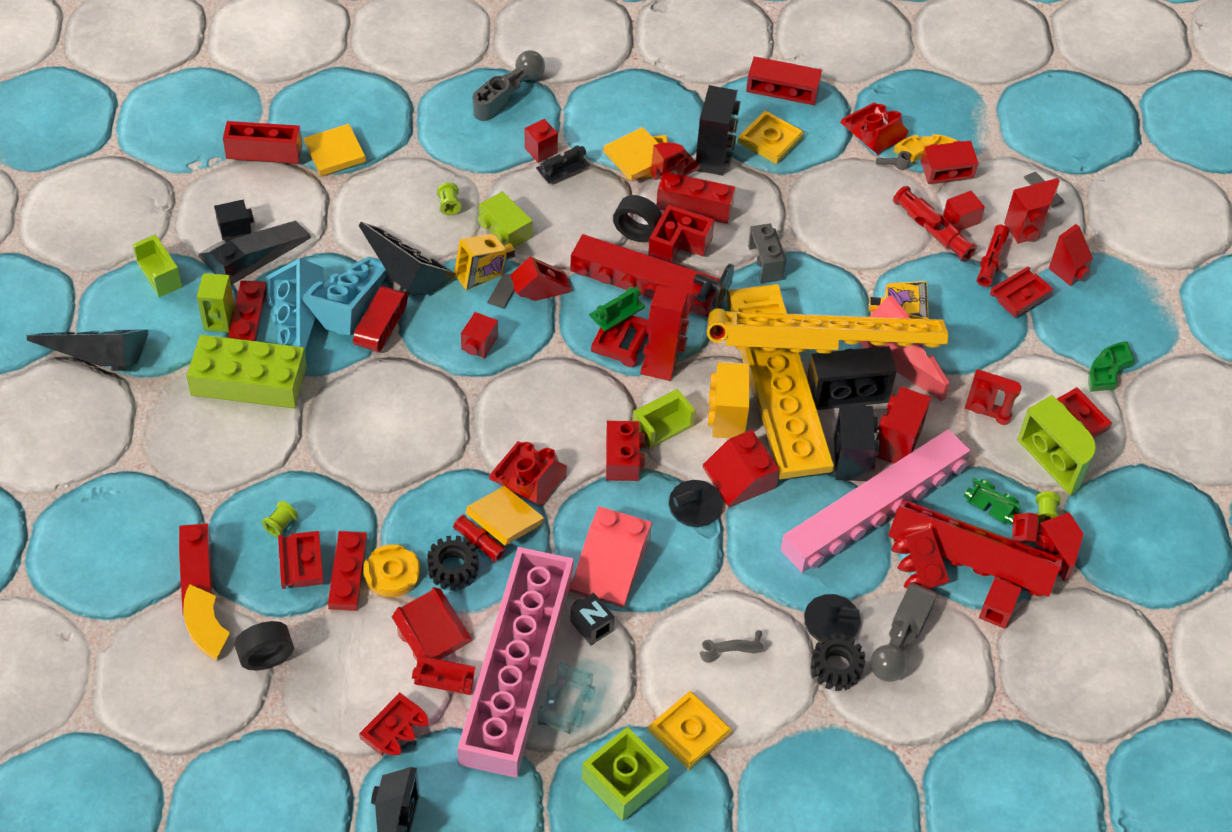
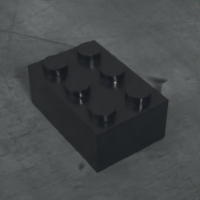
(716, 130)
(851, 377)

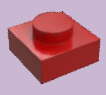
(1025, 527)

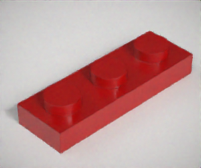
(248, 310)
(347, 571)

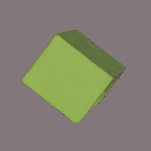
(157, 265)
(215, 302)
(664, 418)

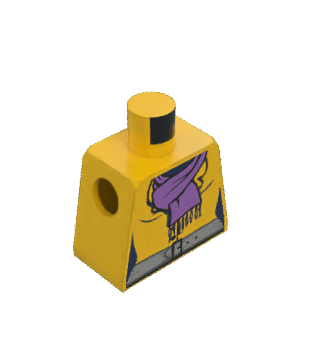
(481, 259)
(910, 295)

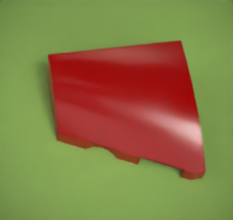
(671, 158)

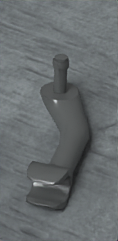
(731, 645)

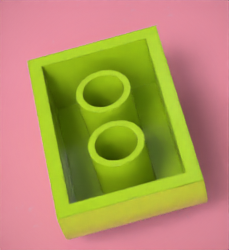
(1058, 442)

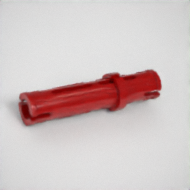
(987, 273)

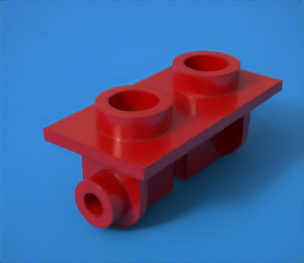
(444, 675)

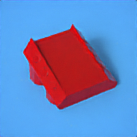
(876, 126)
(530, 471)
(431, 626)

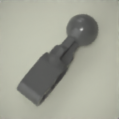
(496, 92)
(889, 660)

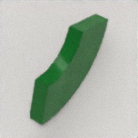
(1107, 366)

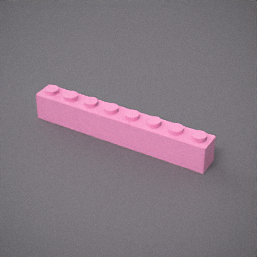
(874, 501)

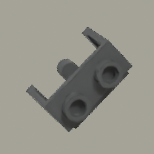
(770, 251)

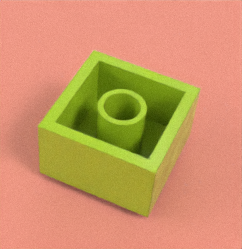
(625, 773)

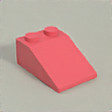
(611, 556)

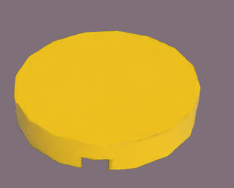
(392, 571)

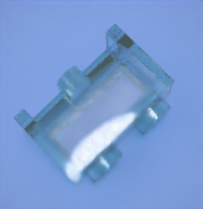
(567, 698)

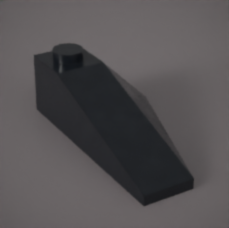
(252, 251)
(405, 263)
(109, 348)
(396, 800)

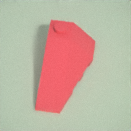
(912, 360)

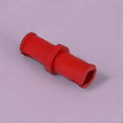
(479, 537)

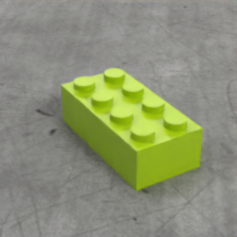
(247, 371)

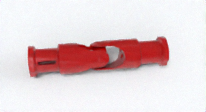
(932, 221)

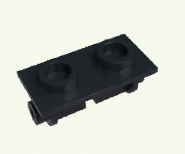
(563, 166)

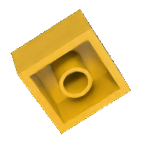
(728, 400)

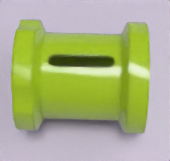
(449, 198)
(1047, 505)
(279, 519)

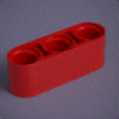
(380, 319)

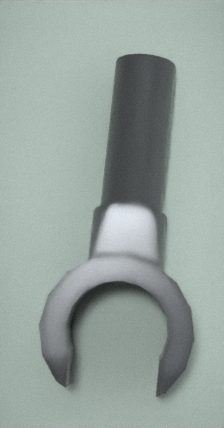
(901, 162)

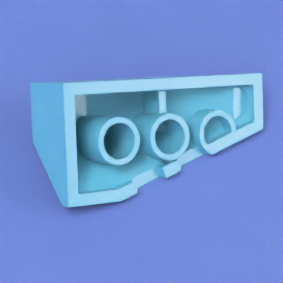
(286, 294)

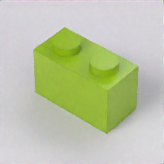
(505, 220)

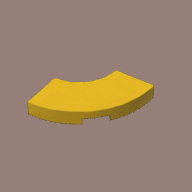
(916, 144)
(201, 622)

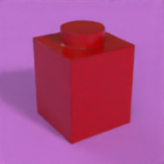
(541, 140)
(964, 210)
(479, 335)
(1000, 602)

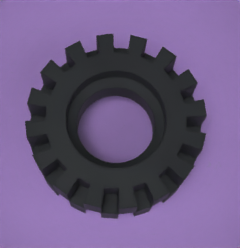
(449, 549)
(838, 676)

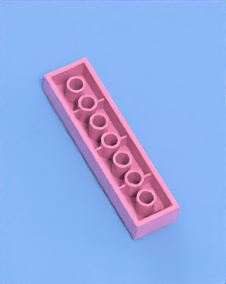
(516, 663)

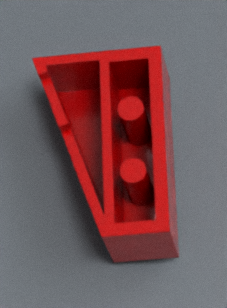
(666, 332)

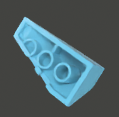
(346, 297)

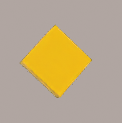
(770, 137)
(334, 150)
(632, 153)
(504, 515)
(689, 730)

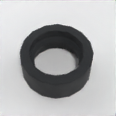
(642, 207)
(264, 645)

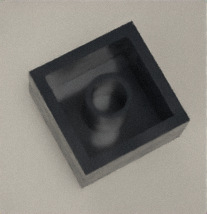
(855, 442)

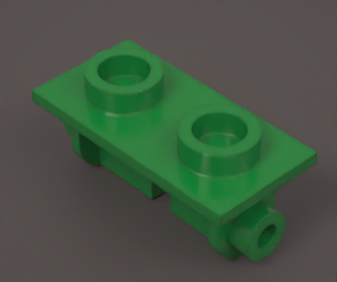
(618, 309)
(984, 494)

